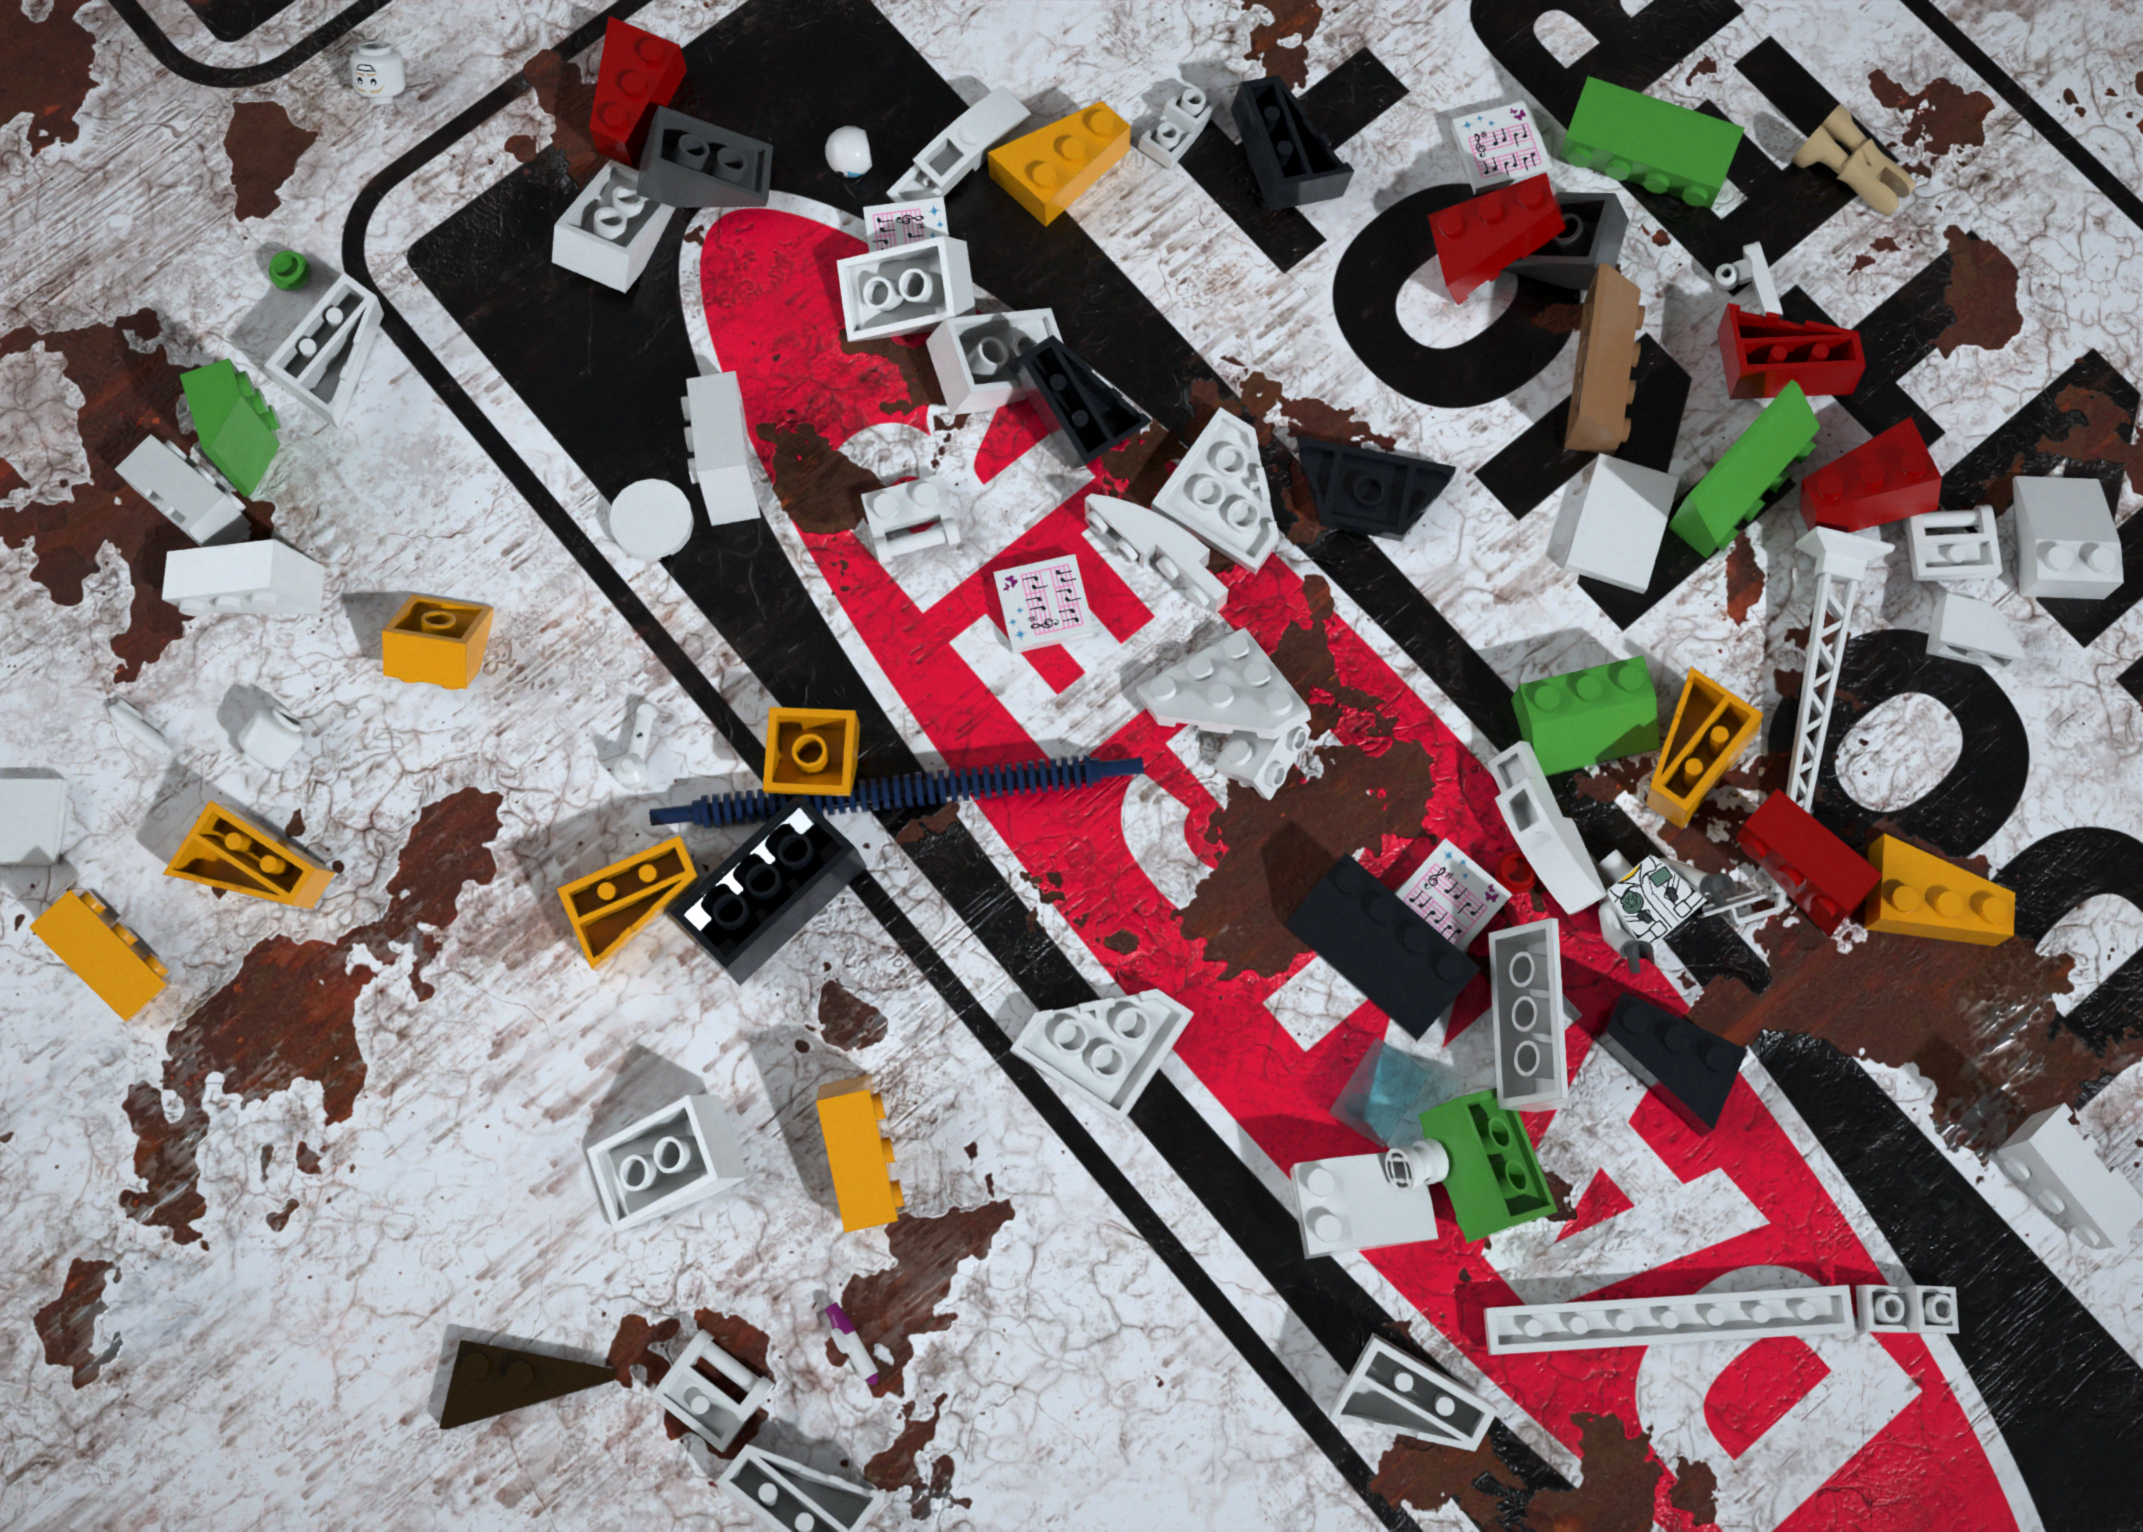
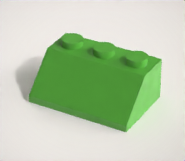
(232, 422)
(1589, 715)
(1491, 1165)

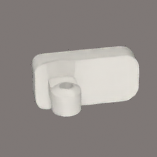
(1753, 269)

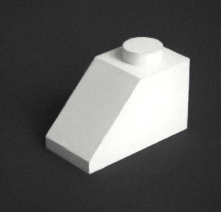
(1972, 633)

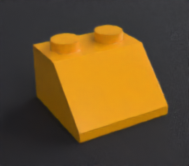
(436, 641)
(811, 751)

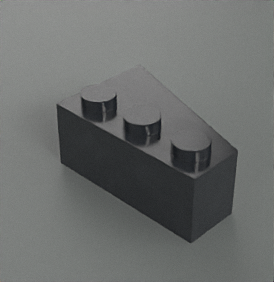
(1284, 148)
(1073, 402)
(1673, 1057)

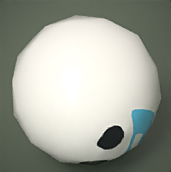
(848, 152)

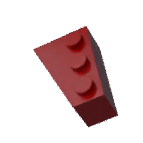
(633, 80)
(1493, 231)
(1768, 352)
(1873, 483)

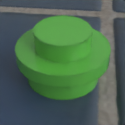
(289, 270)

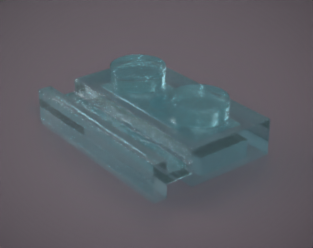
(1379, 1093)

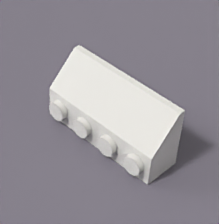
(1528, 1017)

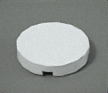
(651, 519)

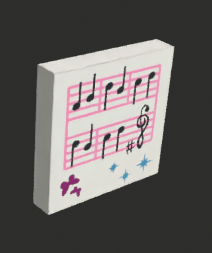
(1500, 146)
(904, 222)
(1044, 603)
(1453, 894)

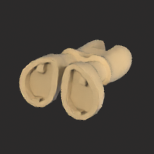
(1866, 171)

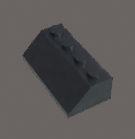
(769, 888)
(1381, 946)

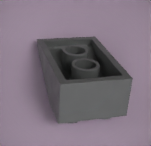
(702, 164)
(1591, 237)

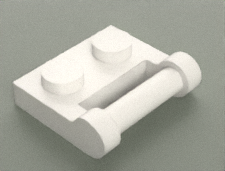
(908, 507)
(1954, 554)
(701, 1402)

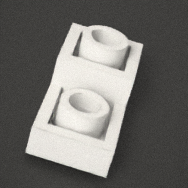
(1179, 125)
(1907, 1309)

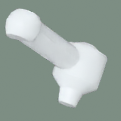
(631, 768)

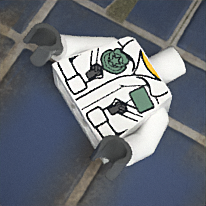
(1652, 902)

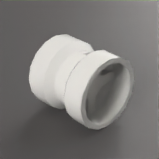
(1416, 1164)

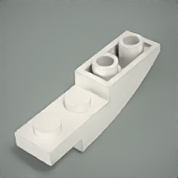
(961, 147)
(1147, 536)
(1542, 832)

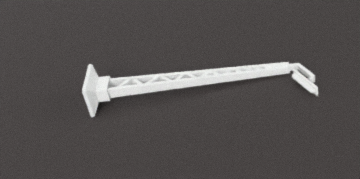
(1843, 561)

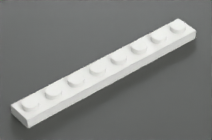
(1668, 1320)

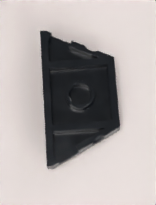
(1369, 488)

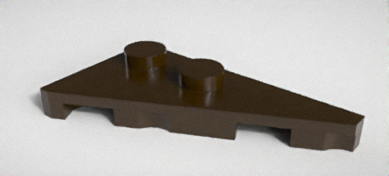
(501, 1380)

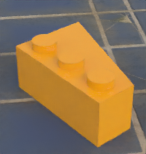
(1060, 160)
(1701, 746)
(247, 858)
(627, 897)
(1934, 898)
(102, 952)
(859, 1153)

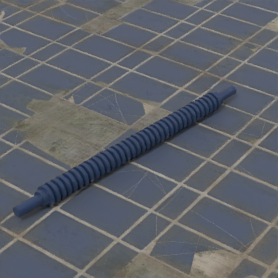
(1091, 770)

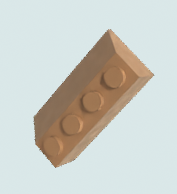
(1604, 364)

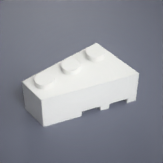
(329, 349)
(720, 447)
(184, 493)
(243, 579)
(2073, 1178)
(1411, 1398)
(795, 1497)

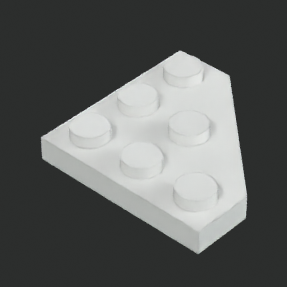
(1223, 493)
(1226, 691)
(1104, 1047)

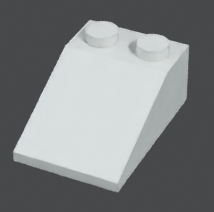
(610, 229)
(906, 288)
(973, 356)
(2065, 539)
(667, 1161)
(1354, 1207)

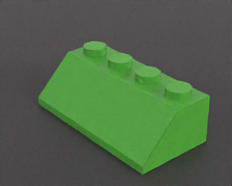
(1650, 142)
(1747, 472)

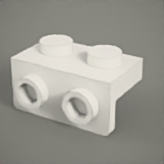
(1260, 760)

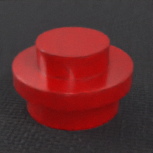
(1515, 872)

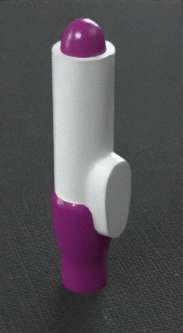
(850, 1343)

